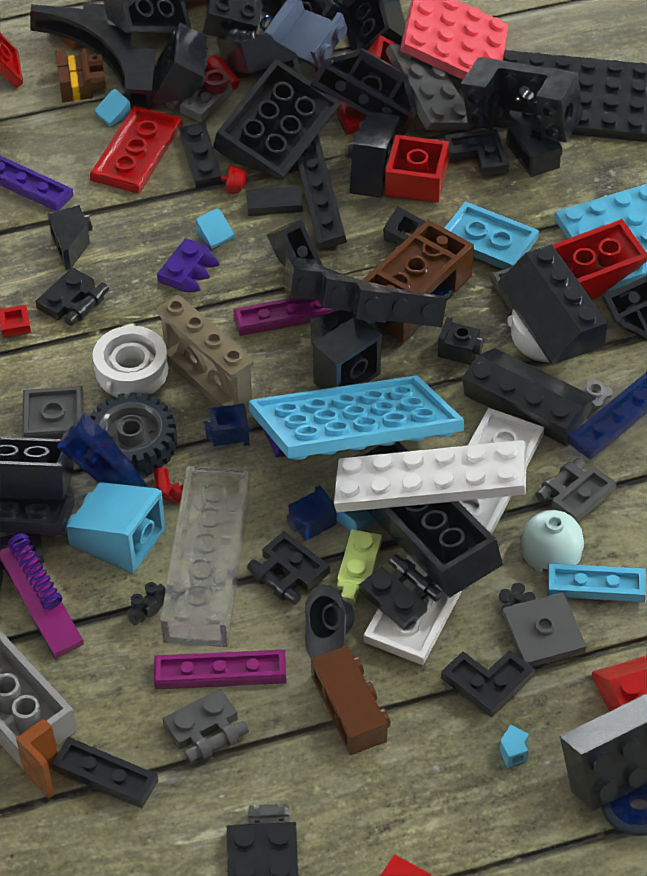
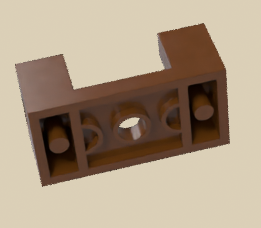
(438, 259)

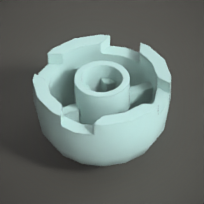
(553, 539)

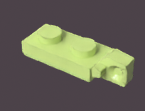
(358, 562)

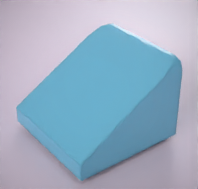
(113, 108)
(214, 228)
(355, 520)

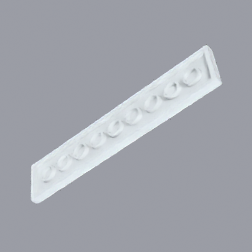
(419, 638)

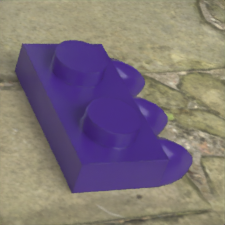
(186, 265)

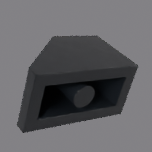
(70, 233)
(293, 241)

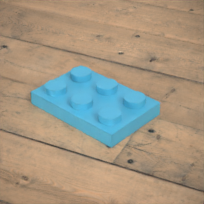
(494, 237)

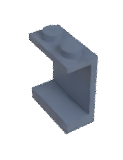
(306, 33)

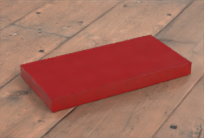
(136, 149)

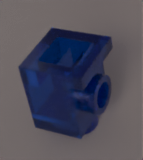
(227, 425)
(312, 514)

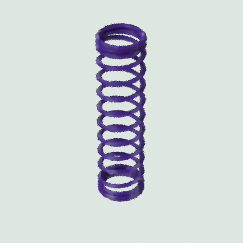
(23, 545)

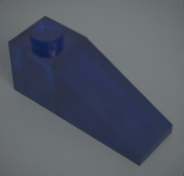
(98, 454)

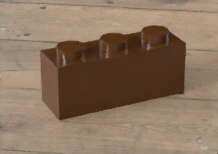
(350, 699)

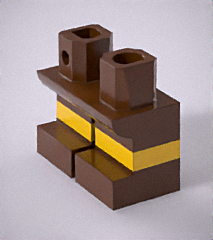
(79, 75)

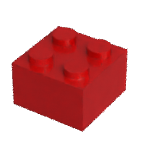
(416, 168)

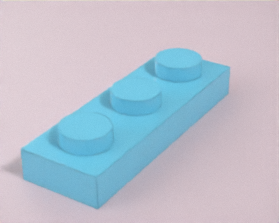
(597, 582)

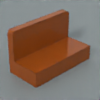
(37, 752)

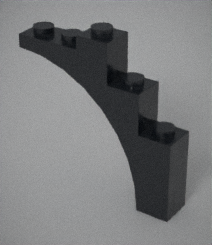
(91, 29)
(366, 300)

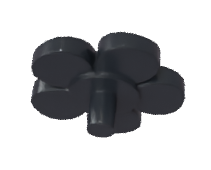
(515, 596)

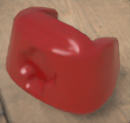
(235, 180)

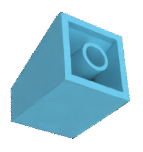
(118, 524)

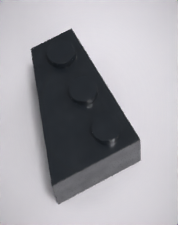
(371, 153)

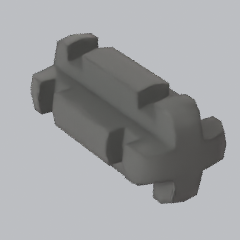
(268, 814)

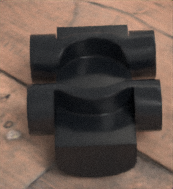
(148, 605)

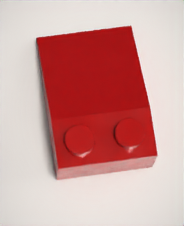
(602, 256)

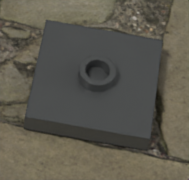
(51, 411)
(544, 629)

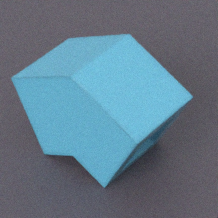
(514, 746)

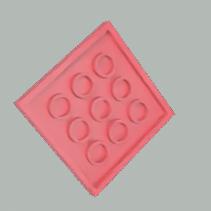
(452, 35)

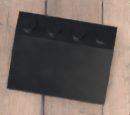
(275, 121)

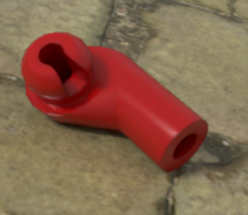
(170, 491)

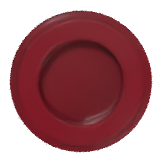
(216, 82)

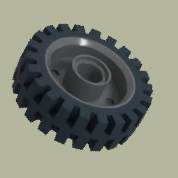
(140, 429)

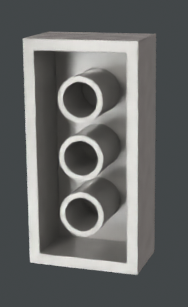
(27, 699)

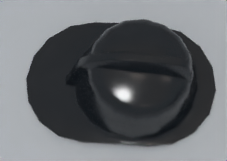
(327, 620)

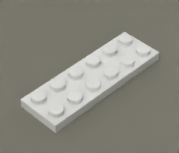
(431, 476)

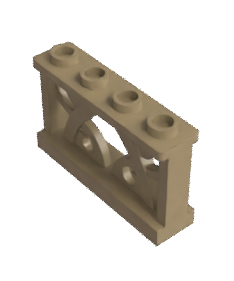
(205, 355)

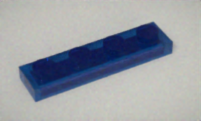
(611, 420)

